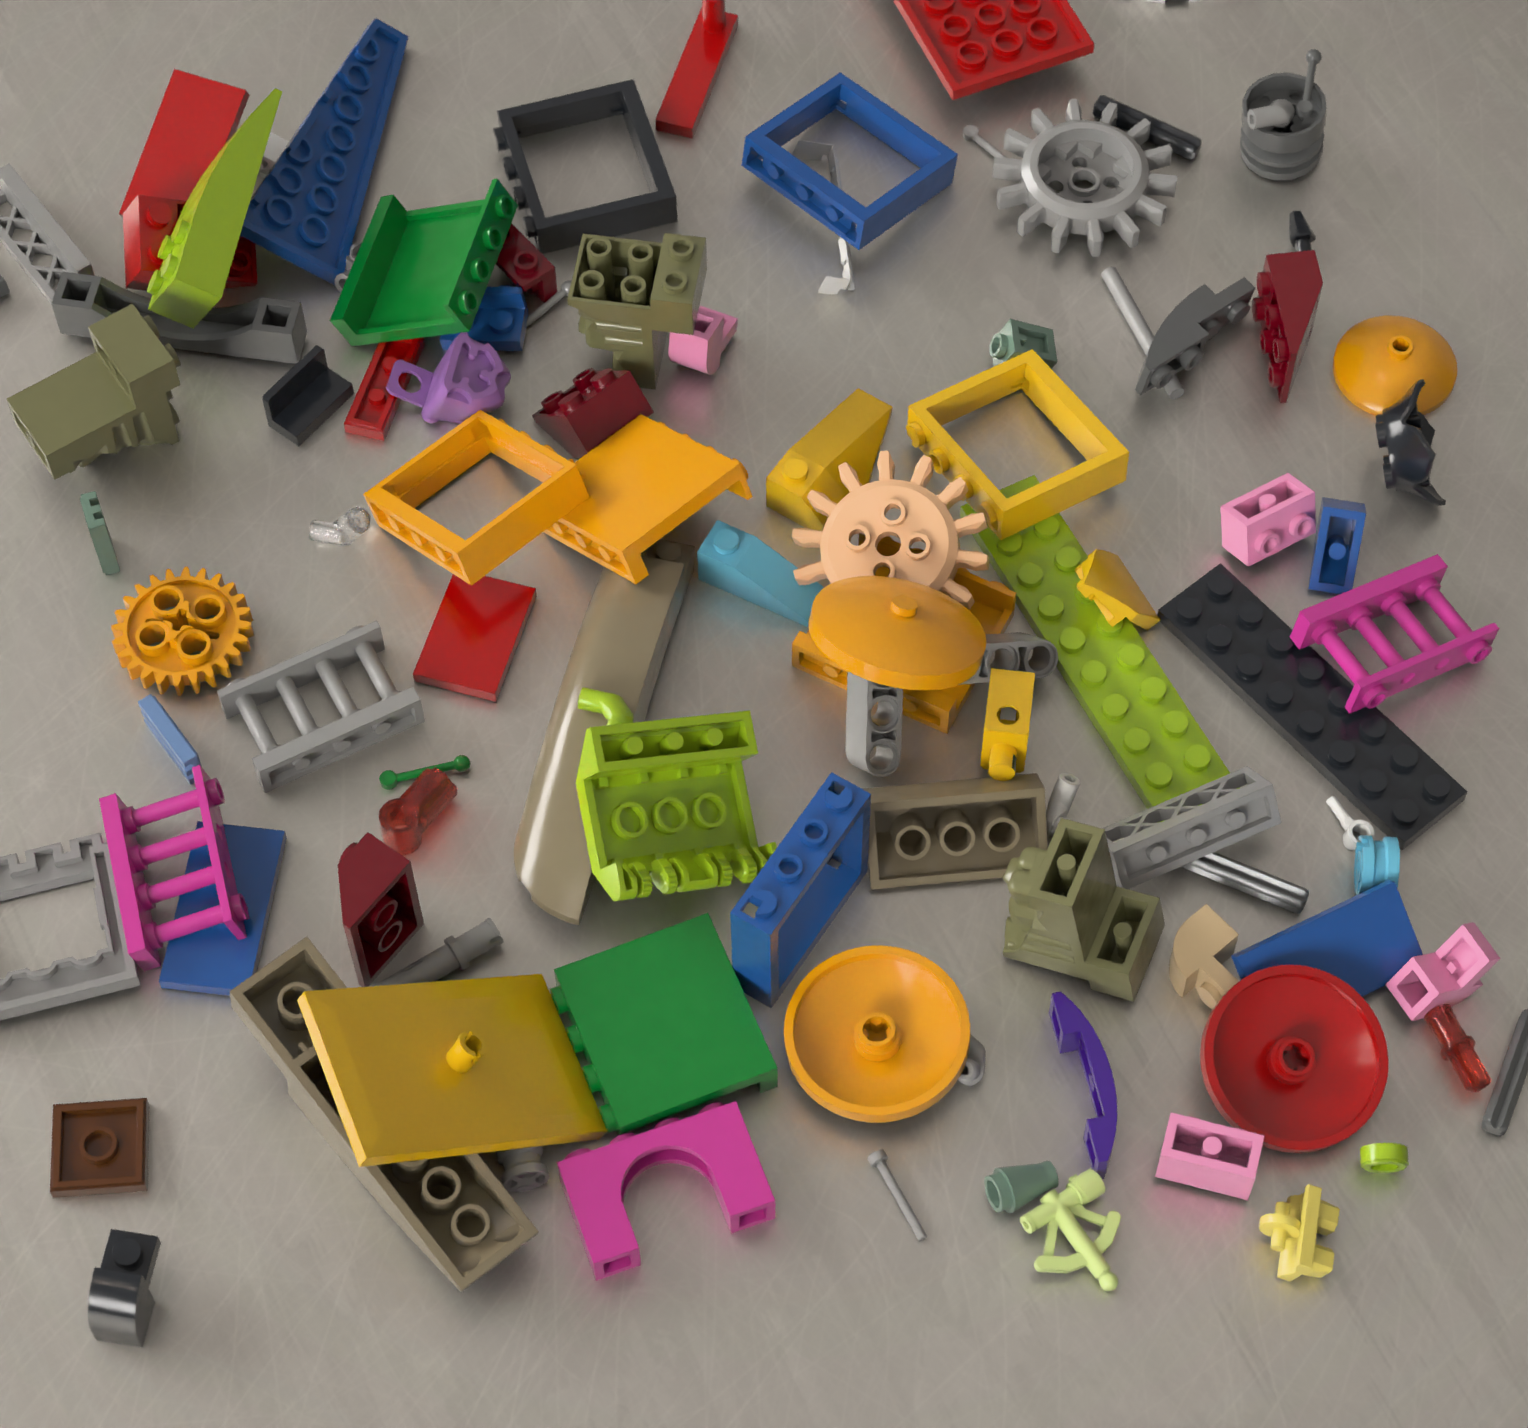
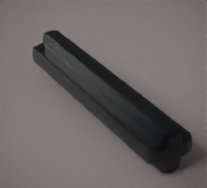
(1160, 132)

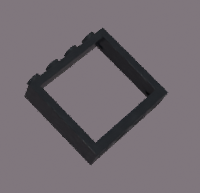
(605, 219)

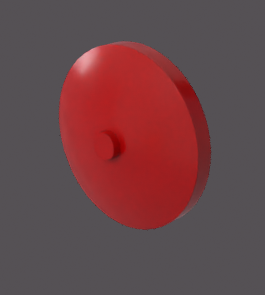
(1294, 1058)

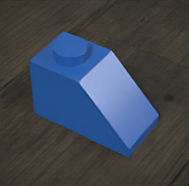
(1336, 545)

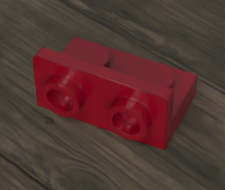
(527, 266)

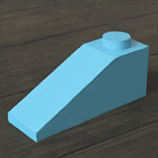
(754, 573)

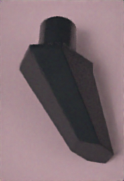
(1300, 232)

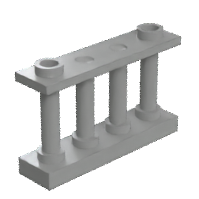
(336, 740)

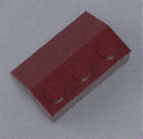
(377, 905)

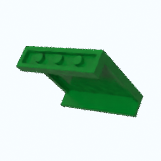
(423, 269)
(662, 1025)

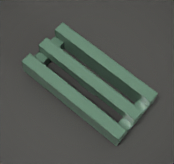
(99, 533)

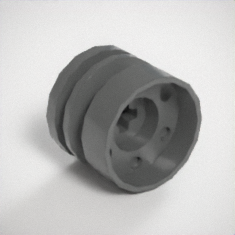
(1287, 150)

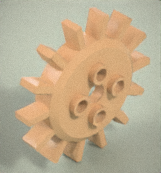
(922, 518)

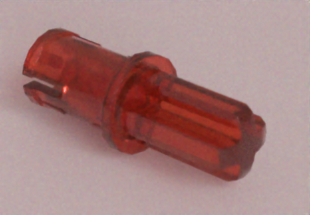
(1457, 1048)

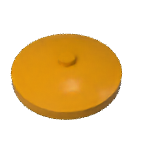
(897, 633)
(877, 1033)

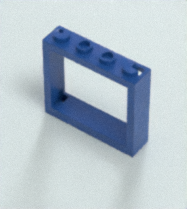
(823, 198)
(800, 890)

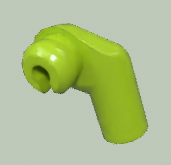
(605, 703)

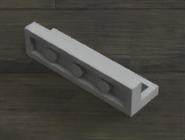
(44, 228)
(1190, 829)

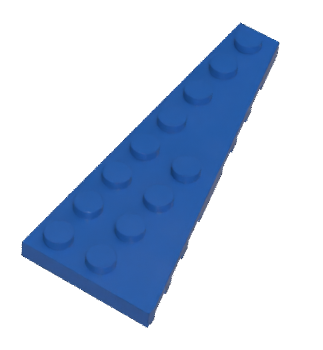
(320, 180)

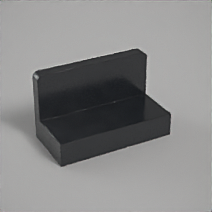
(305, 397)

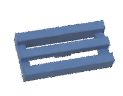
(169, 736)

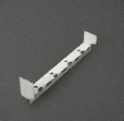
(812, 151)

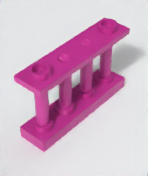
(1389, 597)
(130, 860)

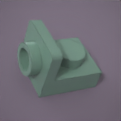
(1021, 337)

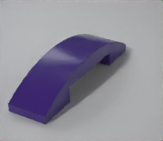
(1076, 1033)

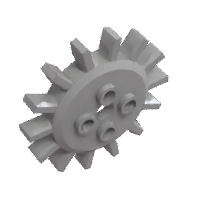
(1106, 159)

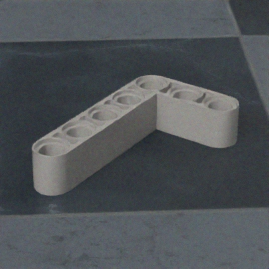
(885, 726)

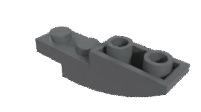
(1188, 328)

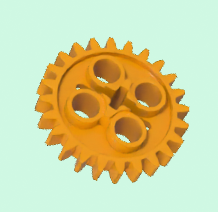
(182, 631)

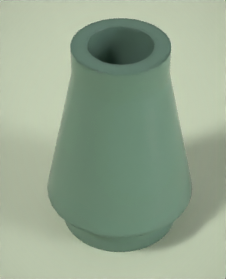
(1018, 1185)

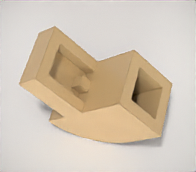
(1198, 956)

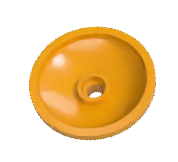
(1378, 375)

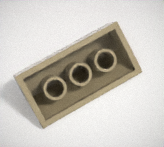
(953, 829)

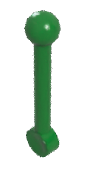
(390, 779)

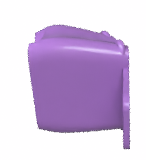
(464, 382)

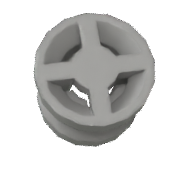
(522, 1168)

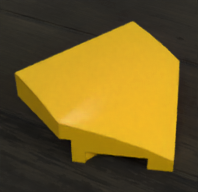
(1114, 590)

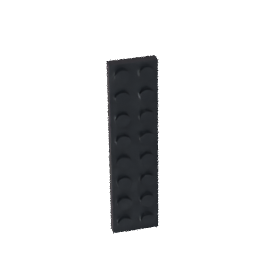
(1306, 704)

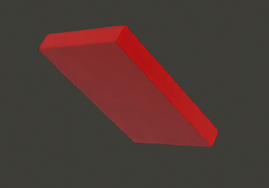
(475, 636)

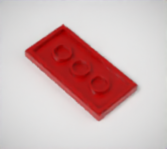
(186, 136)

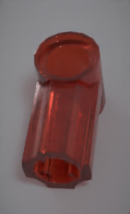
(416, 810)

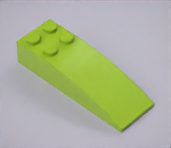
(210, 224)

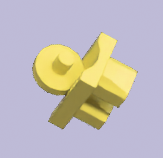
(1295, 1232)

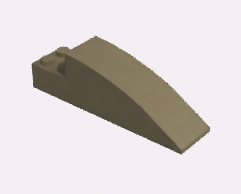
(442, 1204)

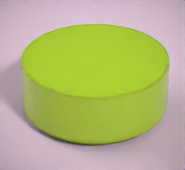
(1384, 1157)

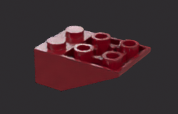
(1287, 311)

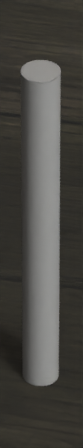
(1136, 322)

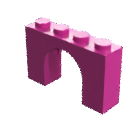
(709, 1142)

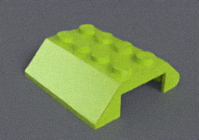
(669, 804)

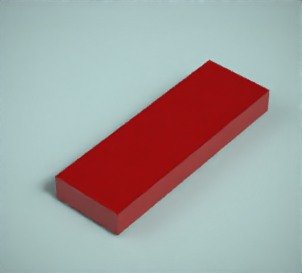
(373, 405)

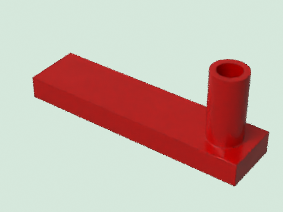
(697, 70)

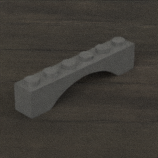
(255, 330)

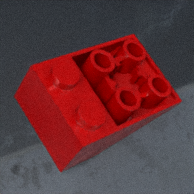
(144, 229)

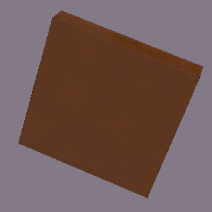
(99, 1147)

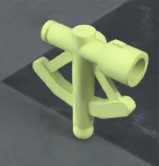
(1060, 1211)

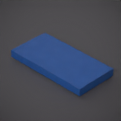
(1355, 940)
(213, 957)

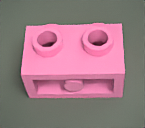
(1268, 519)
(1209, 1156)

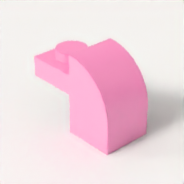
(704, 348)
(1444, 975)

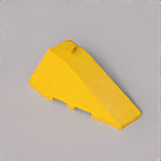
(846, 434)

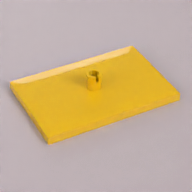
(450, 1068)

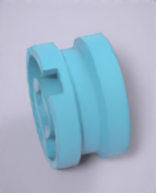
(1375, 862)

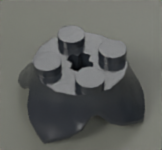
(1409, 447)

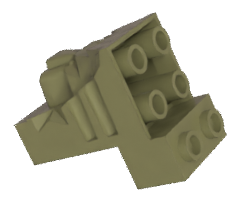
(637, 294)
(103, 399)
(1076, 917)

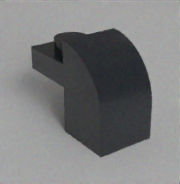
(119, 1289)

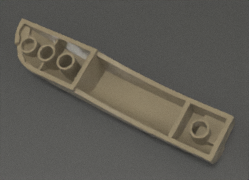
(616, 654)

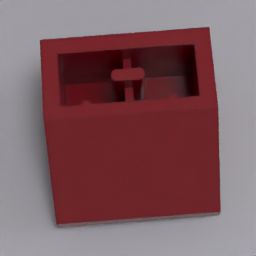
(592, 409)

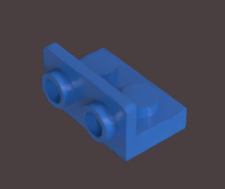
(499, 320)

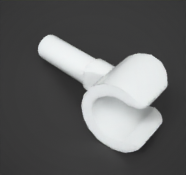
(1348, 823)

